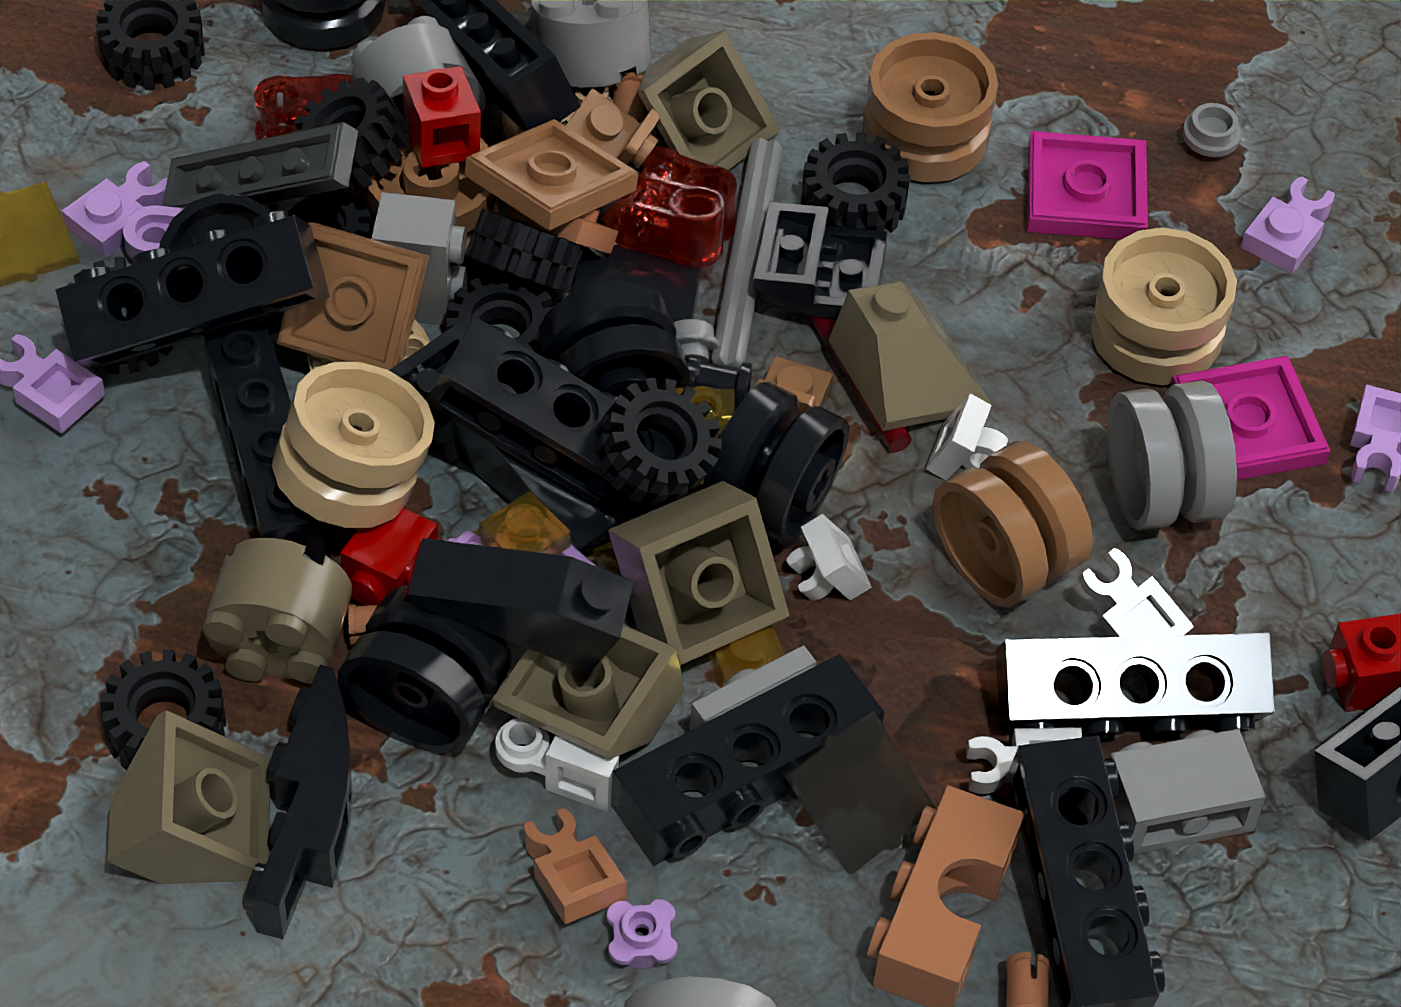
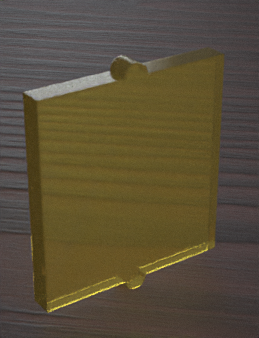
(32, 235)

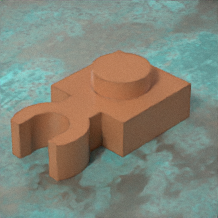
(580, 230)
(573, 874)

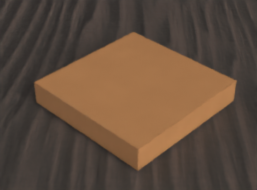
(551, 174)
(369, 304)

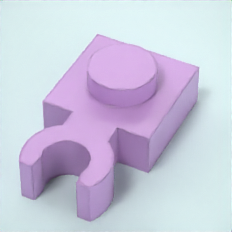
(102, 211)
(1288, 230)
(50, 388)
(1378, 435)

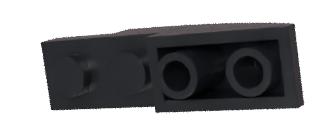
(313, 805)

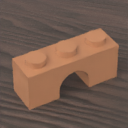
(926, 946)

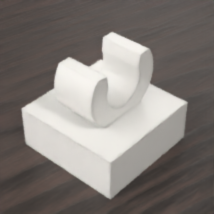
(965, 439)
(834, 561)

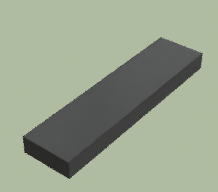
(267, 168)

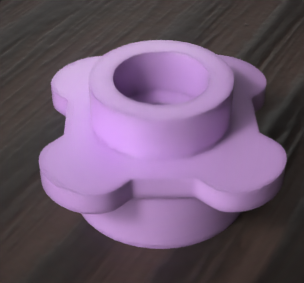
(642, 950)

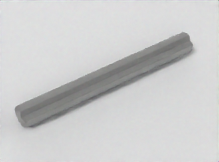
(739, 295)

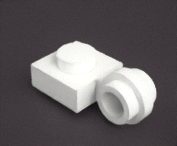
(567, 766)

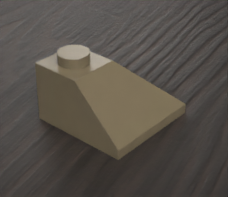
(707, 101)
(900, 357)
(601, 710)
(190, 807)

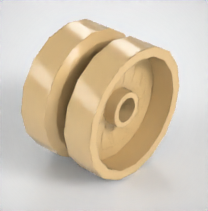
(1162, 305)
(352, 444)

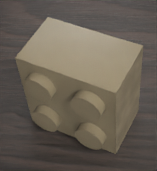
(700, 570)

